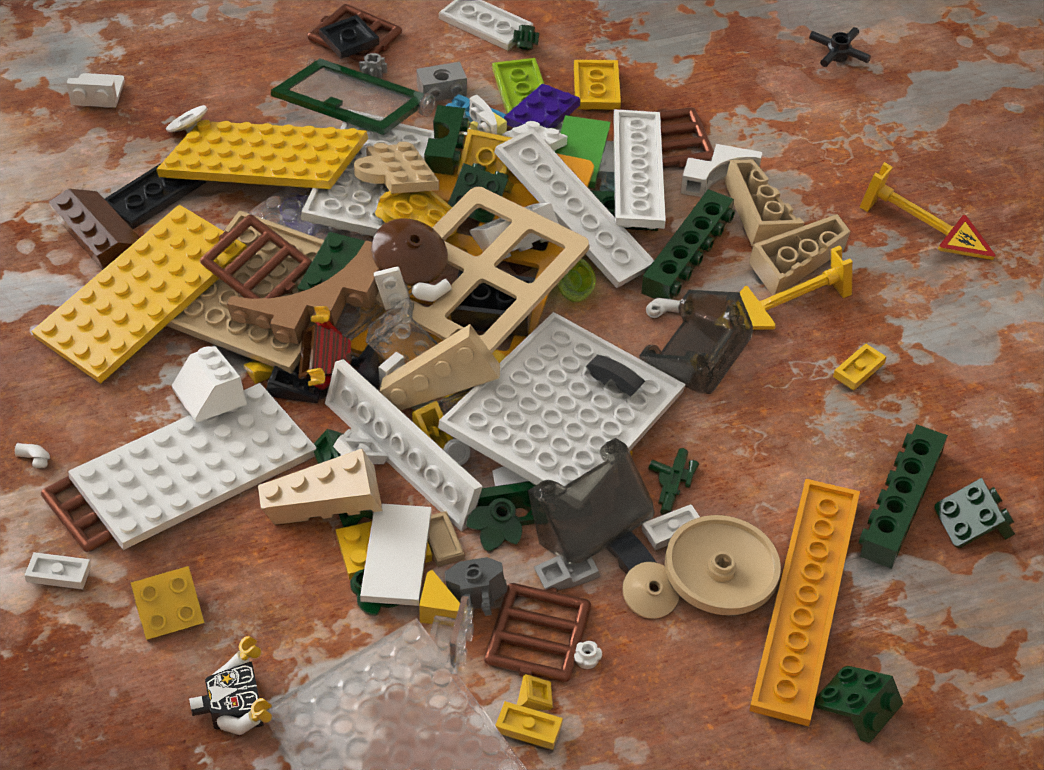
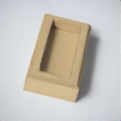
(443, 540)

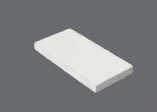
(483, 21)
(396, 555)

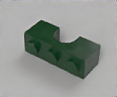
(444, 151)

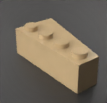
(758, 203)
(797, 253)
(442, 370)
(325, 489)

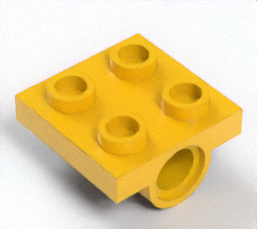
(167, 602)

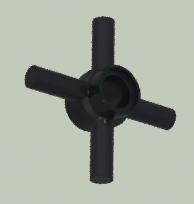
(840, 47)

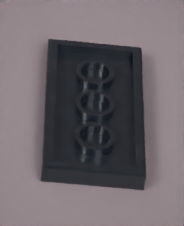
(149, 196)

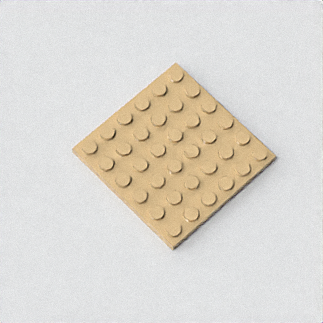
(209, 315)

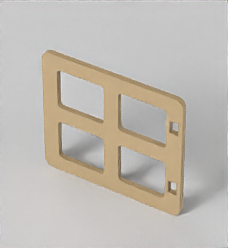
(483, 267)

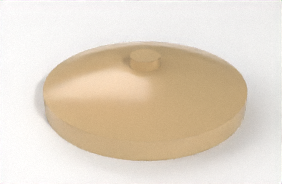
(722, 565)

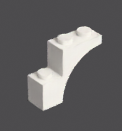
(702, 174)

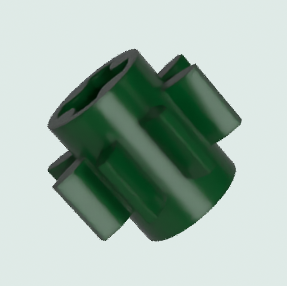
(526, 37)

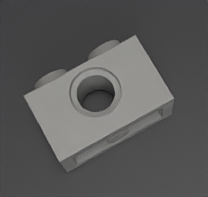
(442, 80)

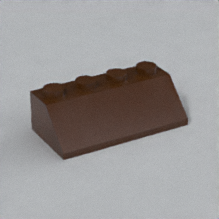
(93, 224)

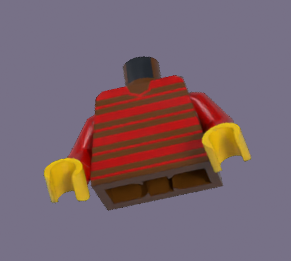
(321, 348)

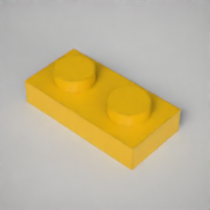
(859, 366)
(529, 725)

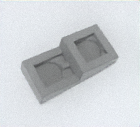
(562, 575)

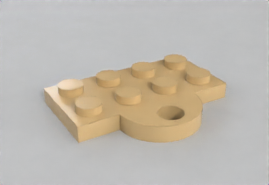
(397, 167)

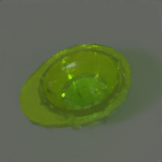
(578, 282)

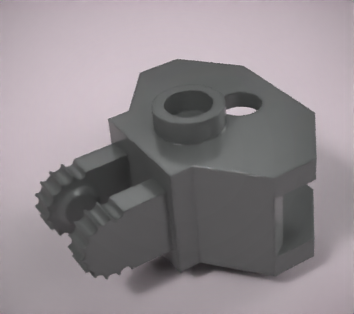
(479, 580)

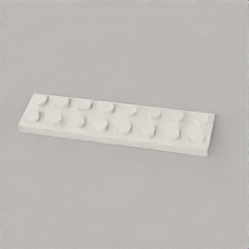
(638, 169)
(575, 206)
(408, 447)

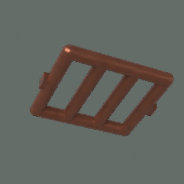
(377, 23)
(694, 125)
(267, 235)
(74, 527)
(508, 612)

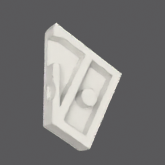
(358, 439)

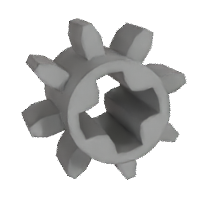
(373, 65)

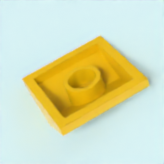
(480, 149)

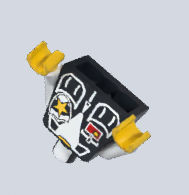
(234, 694)

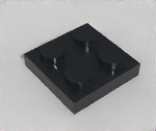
(349, 36)

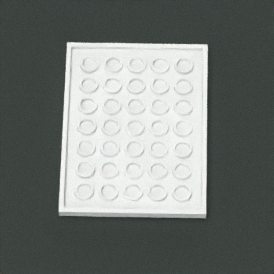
(549, 411)

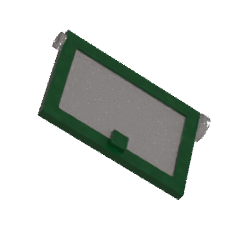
(353, 96)

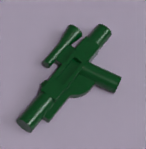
(672, 477)

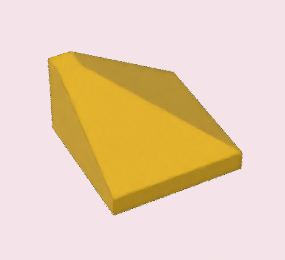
(258, 371)
(535, 693)

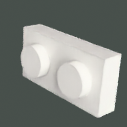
(663, 527)
(58, 570)

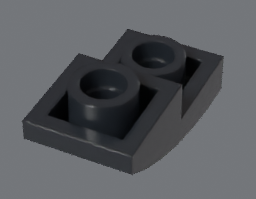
(369, 368)
(605, 368)
(630, 552)

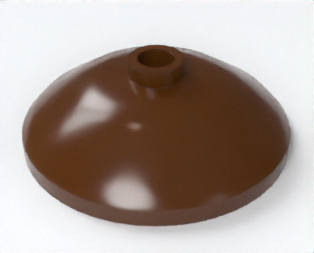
(417, 261)

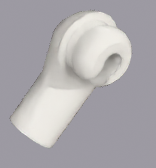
(431, 292)
(660, 306)
(33, 451)

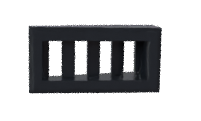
(279, 387)

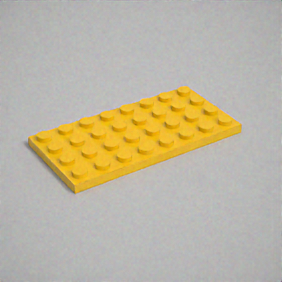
(264, 154)
(136, 294)

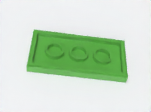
(586, 141)

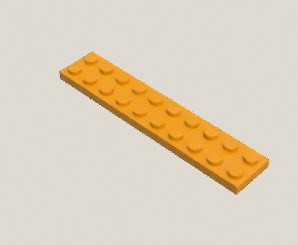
(805, 603)

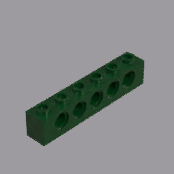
(688, 246)
(903, 496)

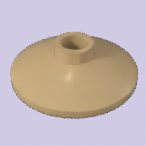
(640, 597)

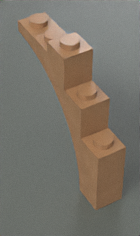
(293, 313)

